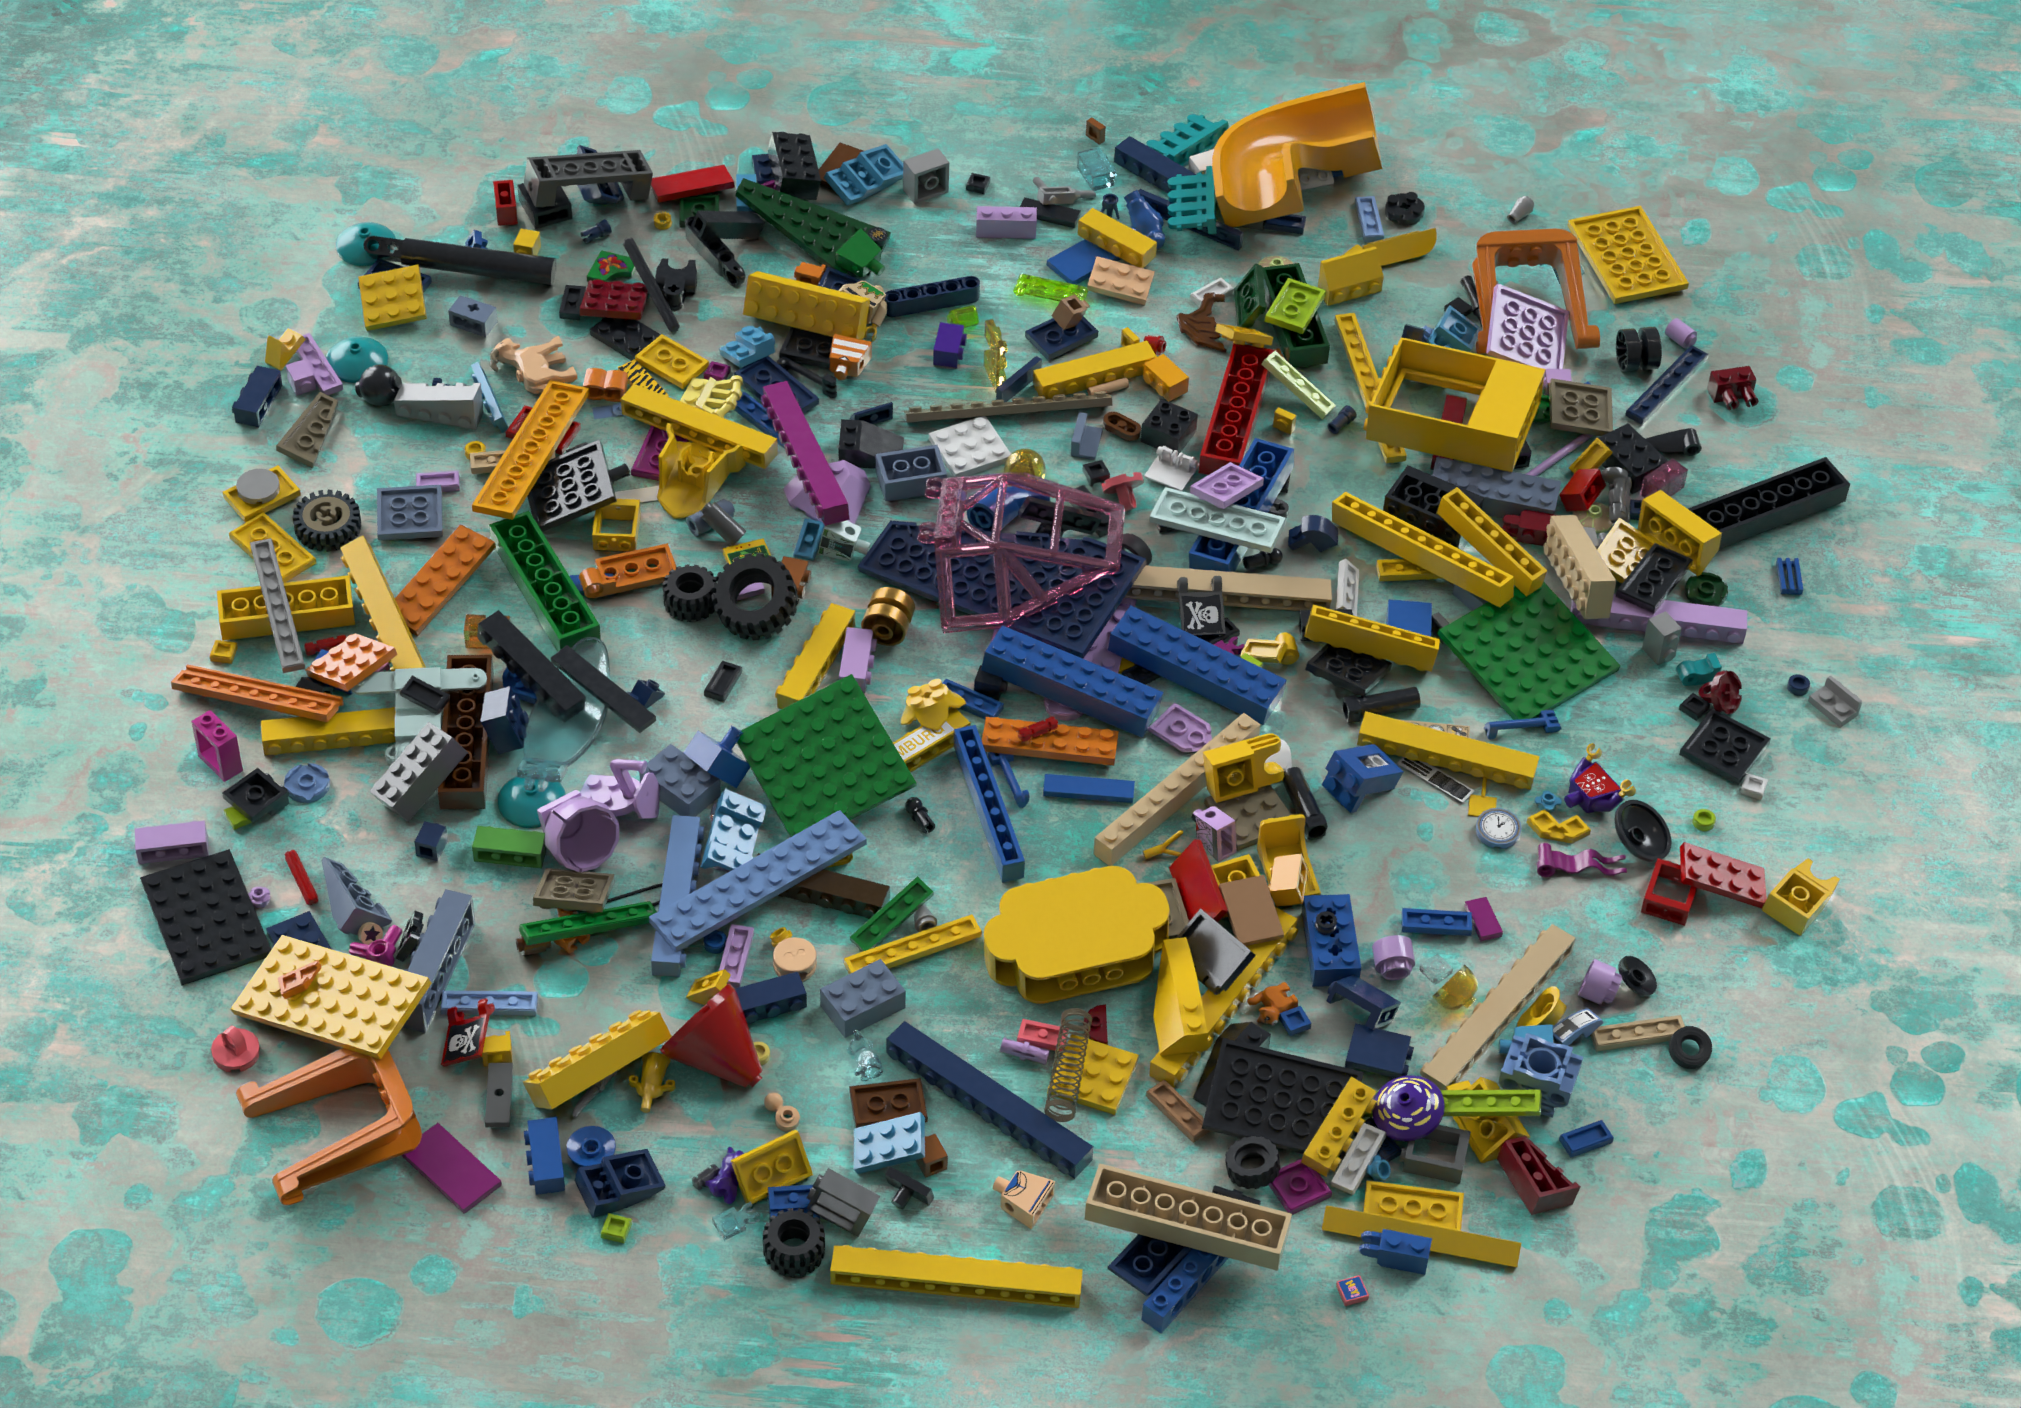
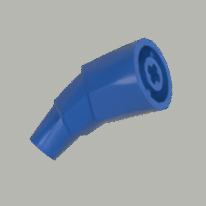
(982, 513)

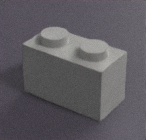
(1661, 638)

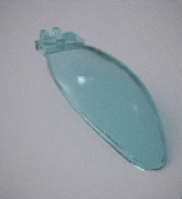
(554, 744)

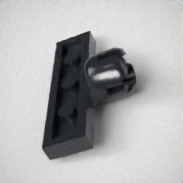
(1072, 518)

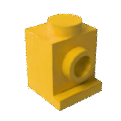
(497, 1049)

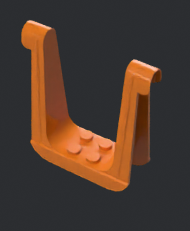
(1532, 248)
(380, 1141)

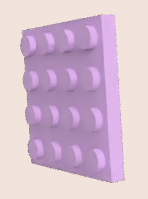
(1526, 329)

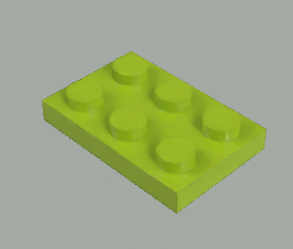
(1295, 305)

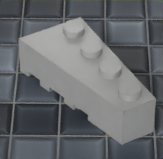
(441, 403)

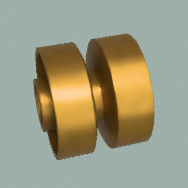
(889, 615)

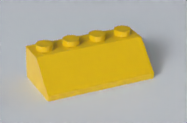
(1679, 530)

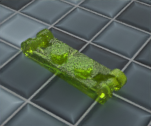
(1047, 288)

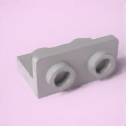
(1836, 702)

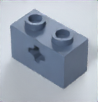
(473, 316)

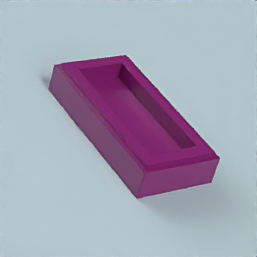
(1483, 919)

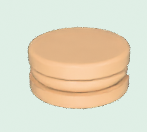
(795, 956)

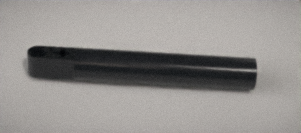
(464, 259)

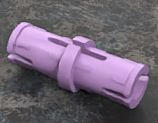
(1024, 1051)

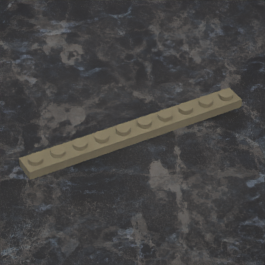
(999, 407)

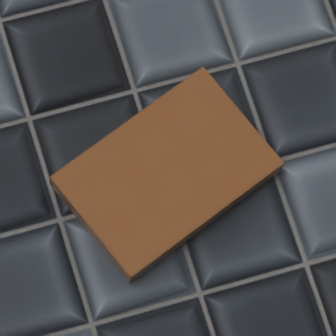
(1251, 910)

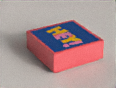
(1352, 1290)

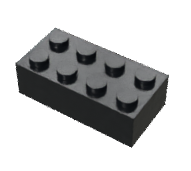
(794, 165)

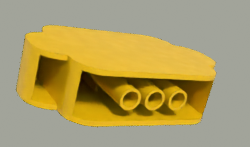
(1076, 934)

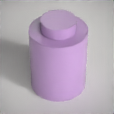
(1681, 333)

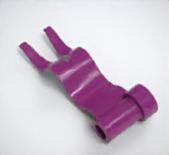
(1552, 860)

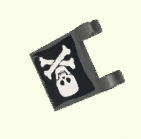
(1201, 611)

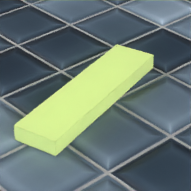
(1298, 385)

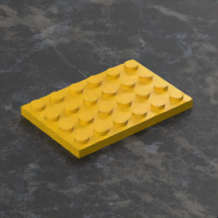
(1627, 254)

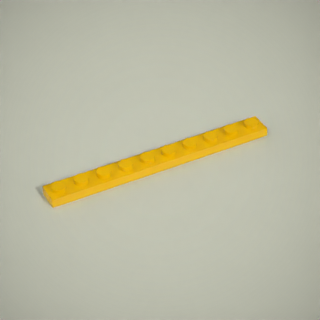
(1364, 372)

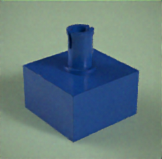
(718, 756)

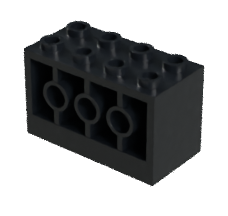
(1417, 499)

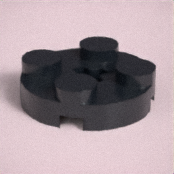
(1395, 208)

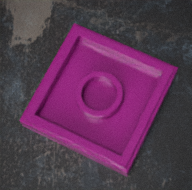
(1299, 1187)

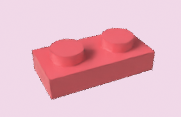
(1040, 1034)

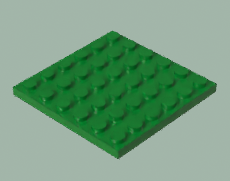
(1529, 652)
(824, 757)

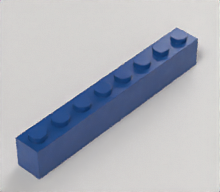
(989, 804)

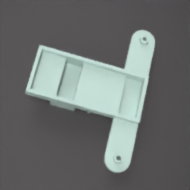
(409, 716)

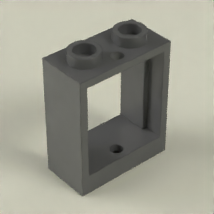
(1435, 1168)
(842, 1201)

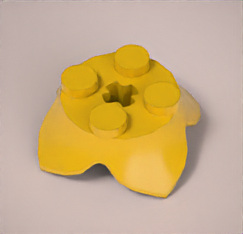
(930, 704)

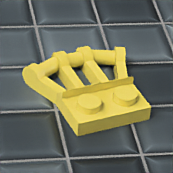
(702, 392)

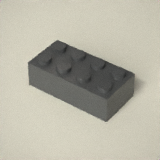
(418, 771)

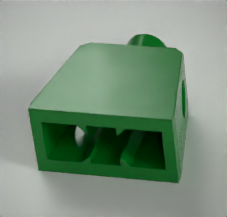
(860, 255)

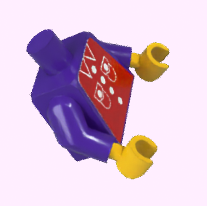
(1594, 788)

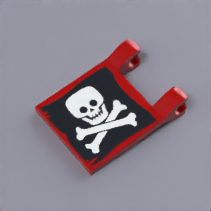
(466, 1037)

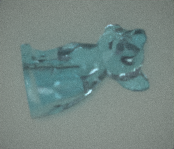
(867, 1061)

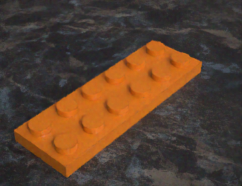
(442, 577)
(1063, 743)

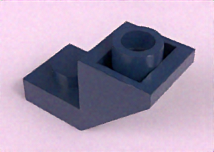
(646, 692)

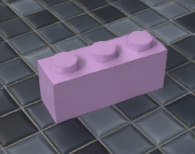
(1006, 222)
(857, 656)
(171, 842)

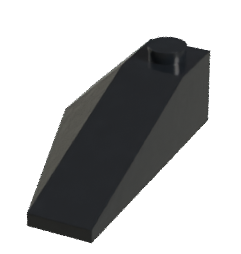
(1241, 1032)

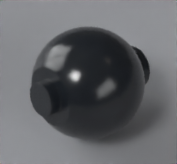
(378, 385)

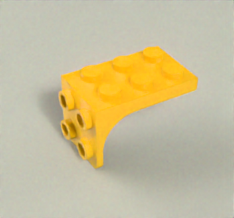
(1282, 838)

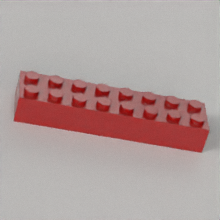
(1235, 408)

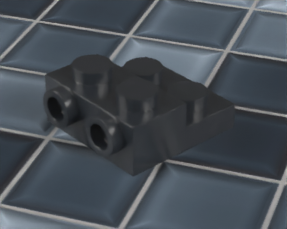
(257, 795)

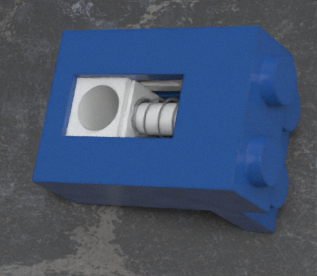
(1358, 773)

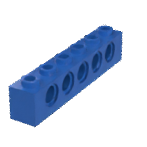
(1180, 1288)

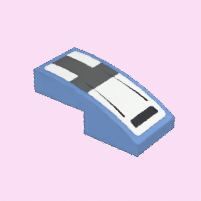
(1579, 1023)

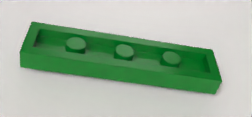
(892, 915)

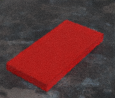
(691, 183)
(1198, 882)

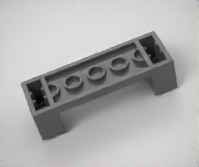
(548, 172)

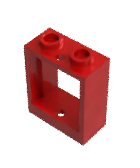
(1656, 905)

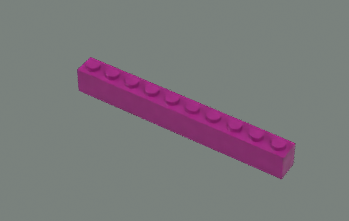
(805, 453)

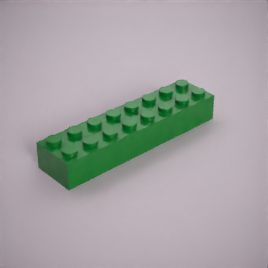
(543, 581)

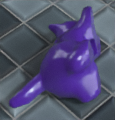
(725, 1182)

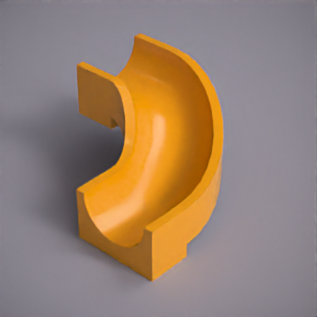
(1261, 154)

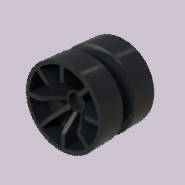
(1638, 349)

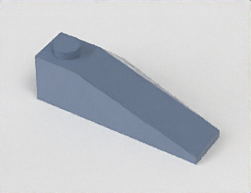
(349, 901)

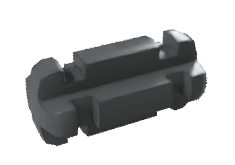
(705, 1175)

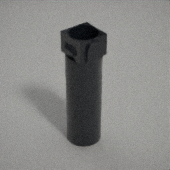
(1380, 703)
(1304, 802)

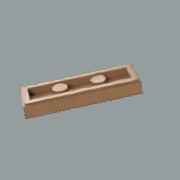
(1177, 1110)

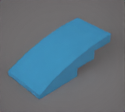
(866, 174)
(1454, 331)

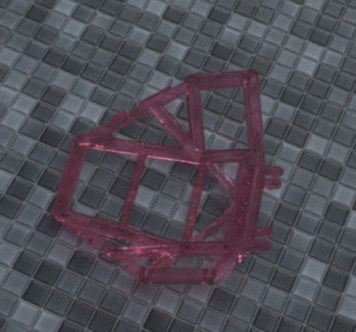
(947, 536)

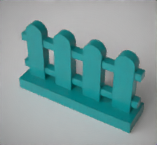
(1196, 142)
(1196, 194)

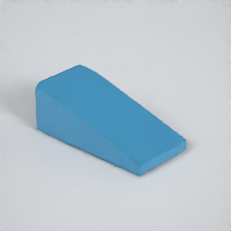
(809, 539)

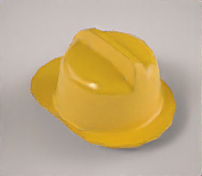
(1545, 1010)

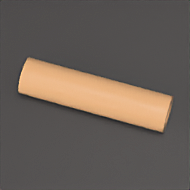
(1110, 386)

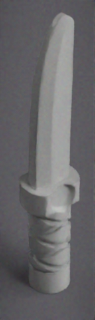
(591, 1092)

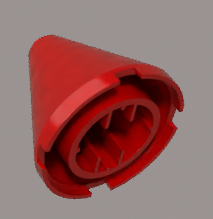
(718, 1041)

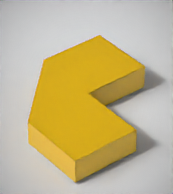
(1567, 831)

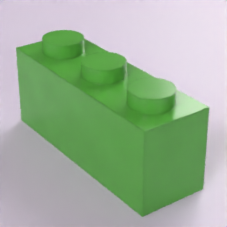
(509, 847)

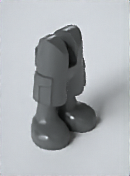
(1618, 493)

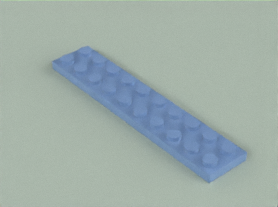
(757, 881)

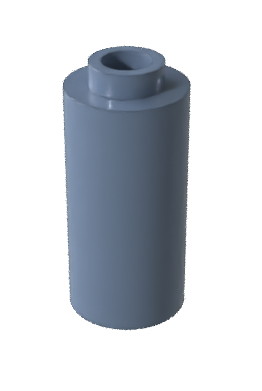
(698, 525)

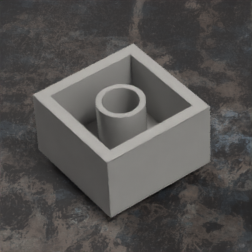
(926, 176)

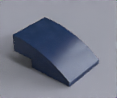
(618, 1182)

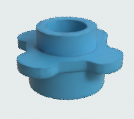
(1547, 801)
(1378, 1169)

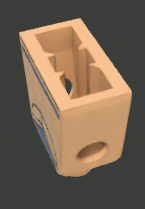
(1025, 1196)

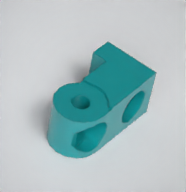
(1698, 671)

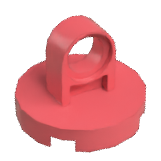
(1123, 486)
(235, 1049)

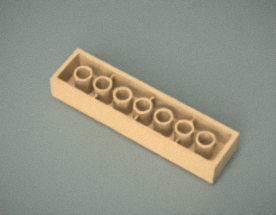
(1188, 1216)

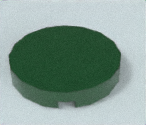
(1706, 589)

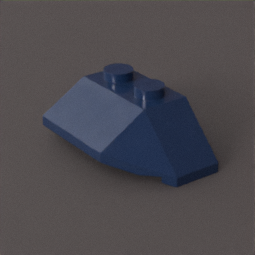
(599, 193)

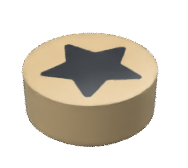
(369, 932)

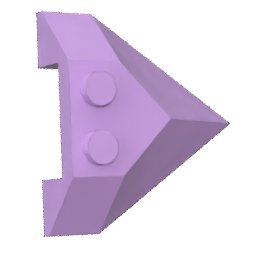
(851, 480)

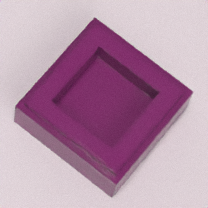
(717, 371)

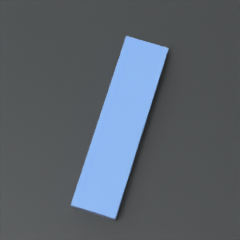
(505, 1002)

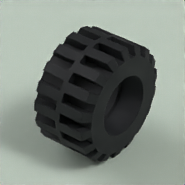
(689, 593)
(794, 1226)

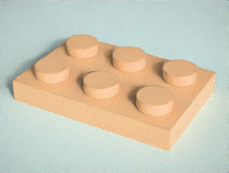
(1120, 280)

